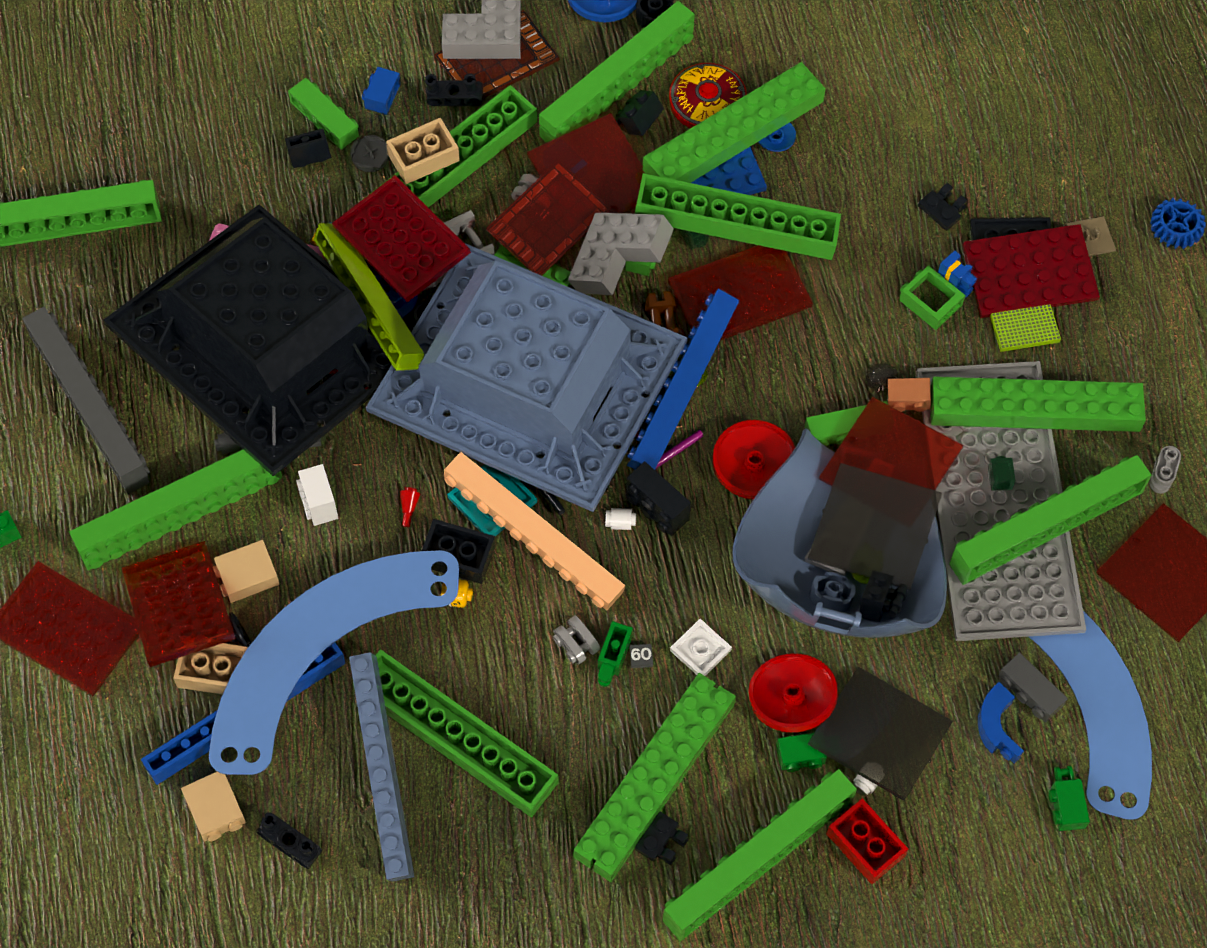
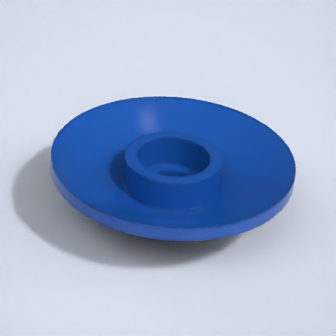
(786, 138)

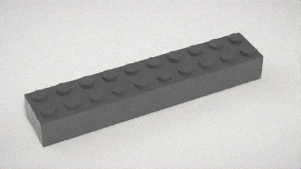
(87, 400)

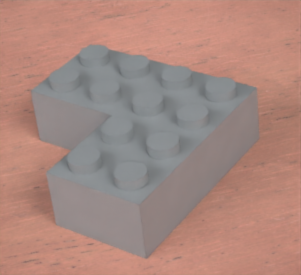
(484, 35)
(612, 242)

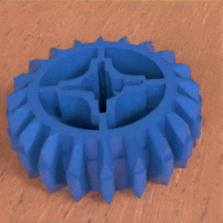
(1177, 230)

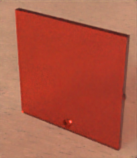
(599, 158)
(894, 447)
(1163, 572)

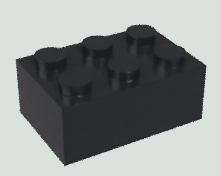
(657, 499)
(468, 546)

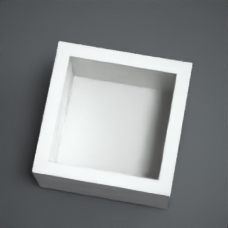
(316, 495)

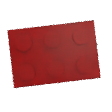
(867, 841)

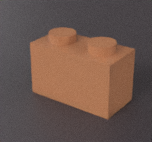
(909, 394)

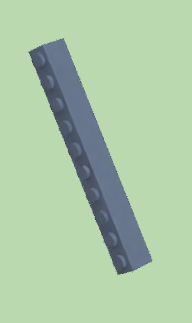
(381, 767)

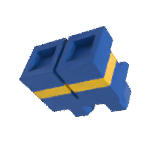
(957, 274)

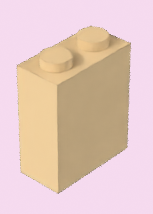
(245, 571)
(213, 806)

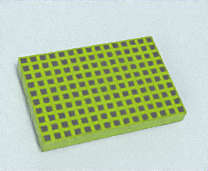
(1025, 328)

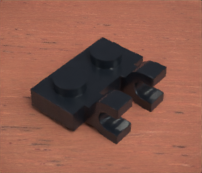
(939, 210)
(657, 836)

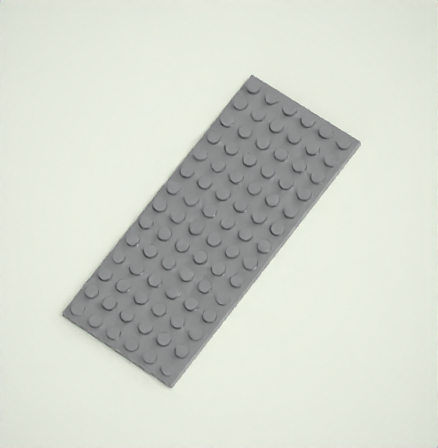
(1036, 590)

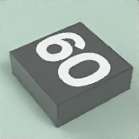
(641, 656)

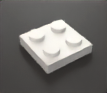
(700, 648)

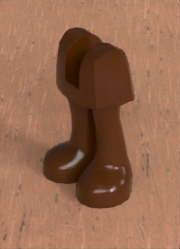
(663, 308)

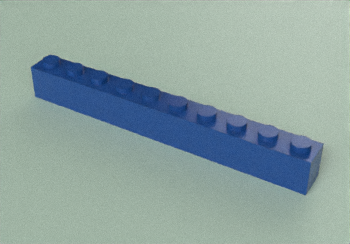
(684, 380)
(197, 739)

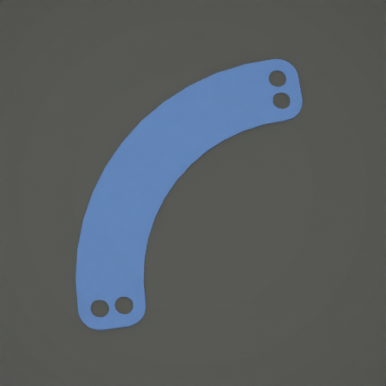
(302, 631)
(1112, 715)

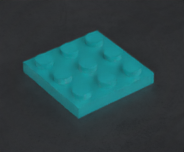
(485, 522)

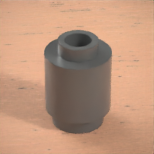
(226, 444)

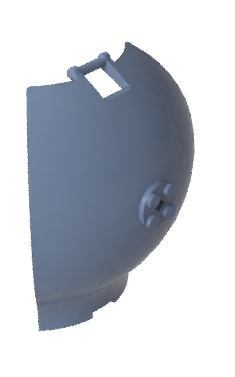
(780, 533)

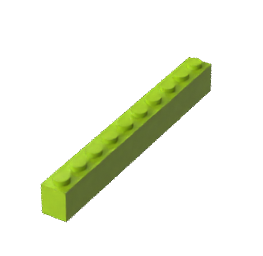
(380, 312)

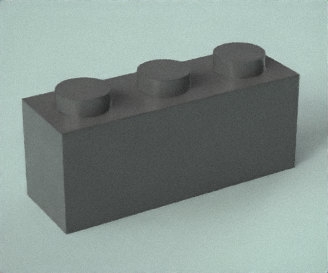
(1032, 687)

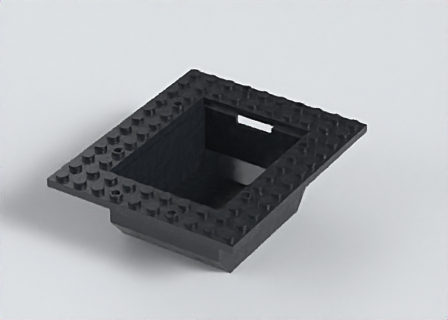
(253, 333)

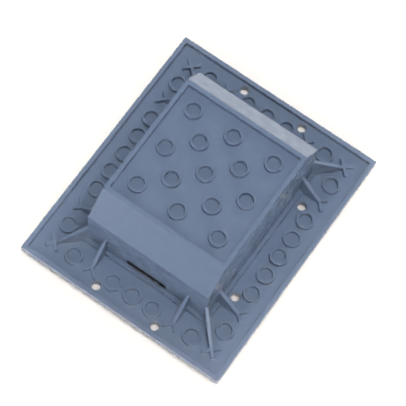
(525, 375)

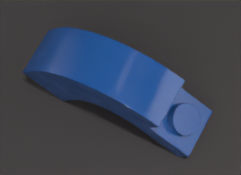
(990, 726)

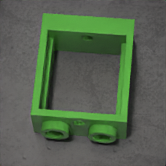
(932, 318)

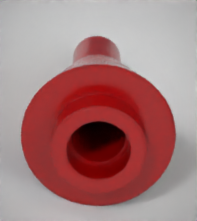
(409, 499)

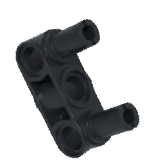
(439, 92)
(275, 830)

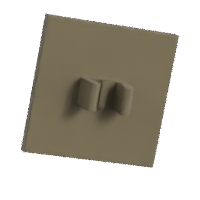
(1096, 235)

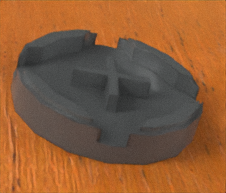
(369, 153)

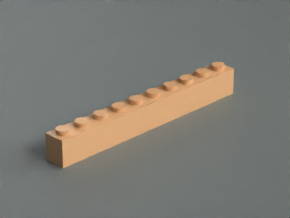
(533, 531)

